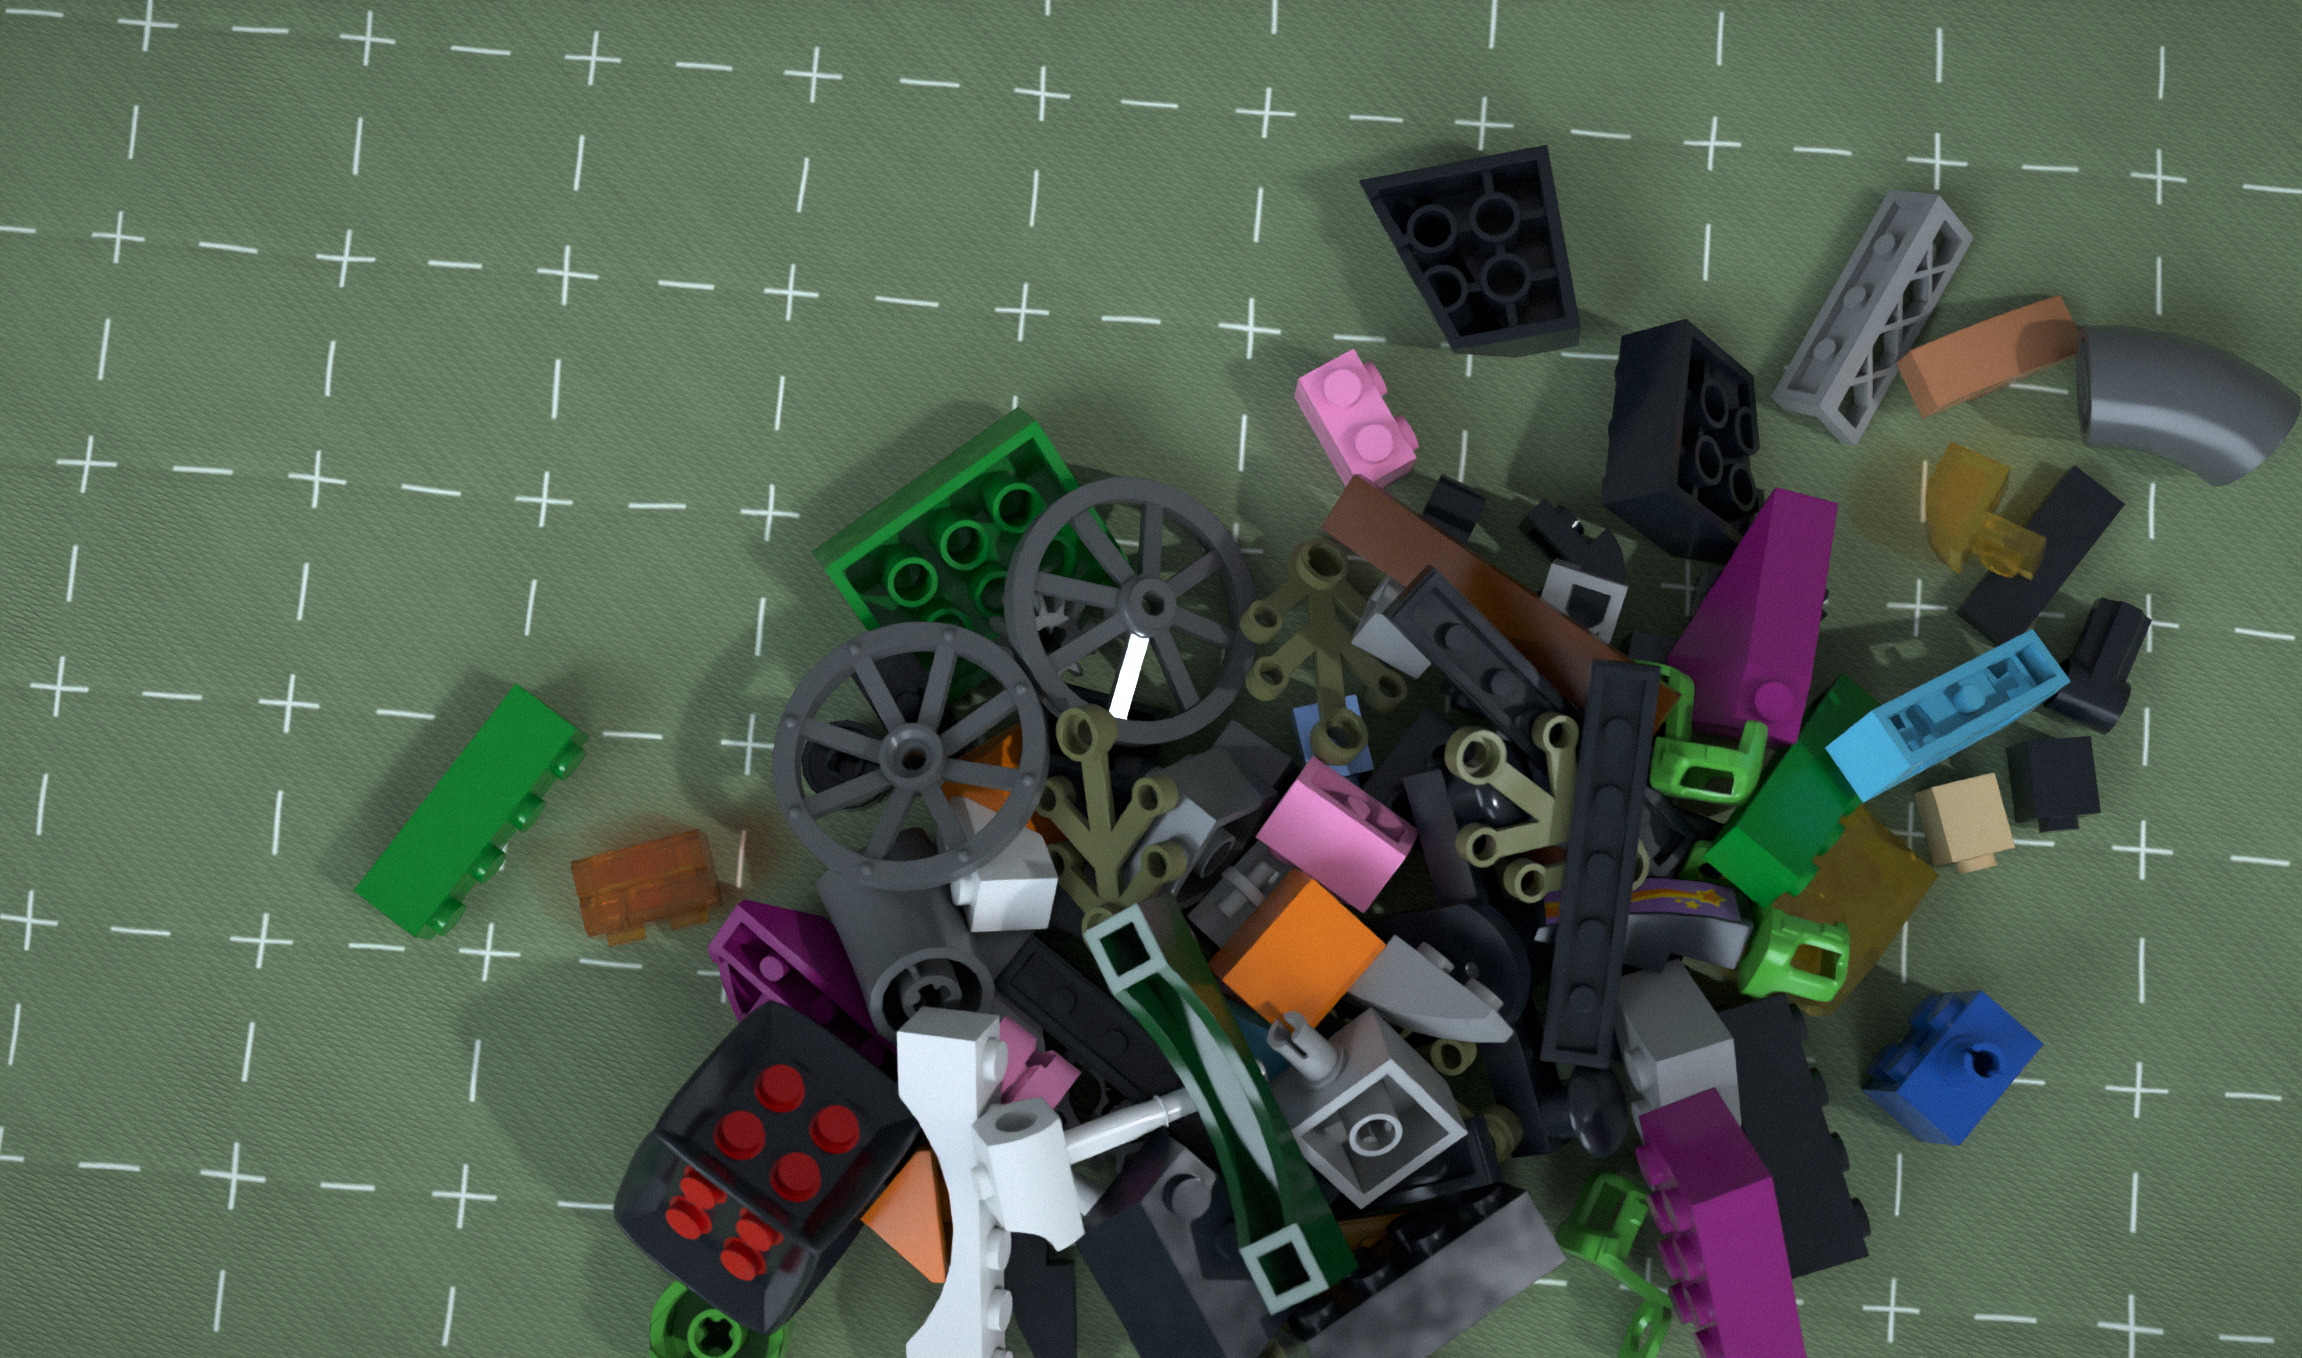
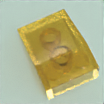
(1869, 885)

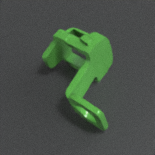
(1686, 768)
(1774, 941)
(1586, 1238)

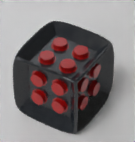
(766, 1166)

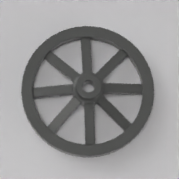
(1124, 607)
(905, 745)

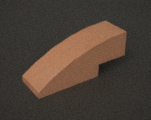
(1989, 355)

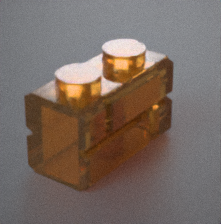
(647, 887)

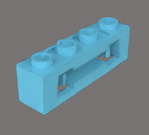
(1946, 715)

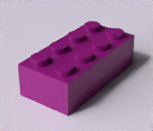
(1719, 1231)

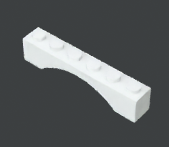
(949, 1079)

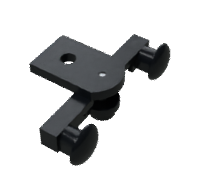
(1497, 948)

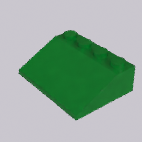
(950, 535)

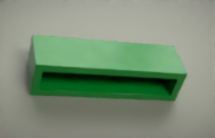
(1796, 804)
(473, 815)

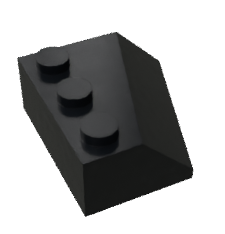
(1485, 250)
(1682, 443)
(1172, 1259)

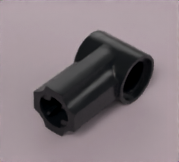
(2101, 666)

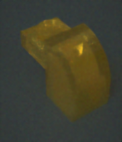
(1963, 521)

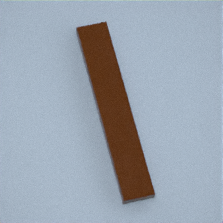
(1406, 542)

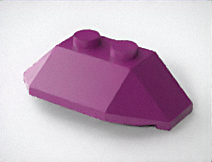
(799, 963)

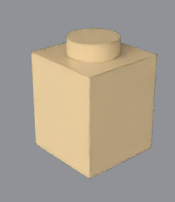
(1965, 823)

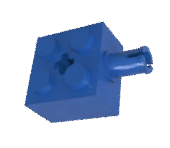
(1950, 1065)

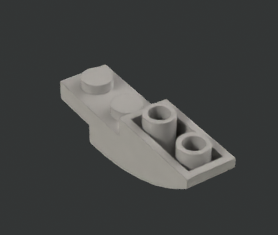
(1418, 995)

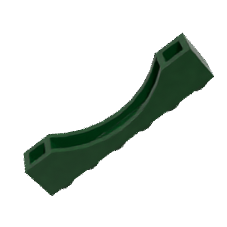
(1276, 1202)

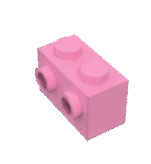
(1354, 422)
(1337, 835)

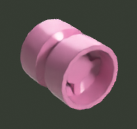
(1029, 1071)

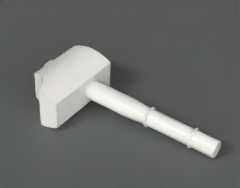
(1029, 1158)

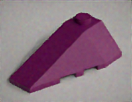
(1761, 623)

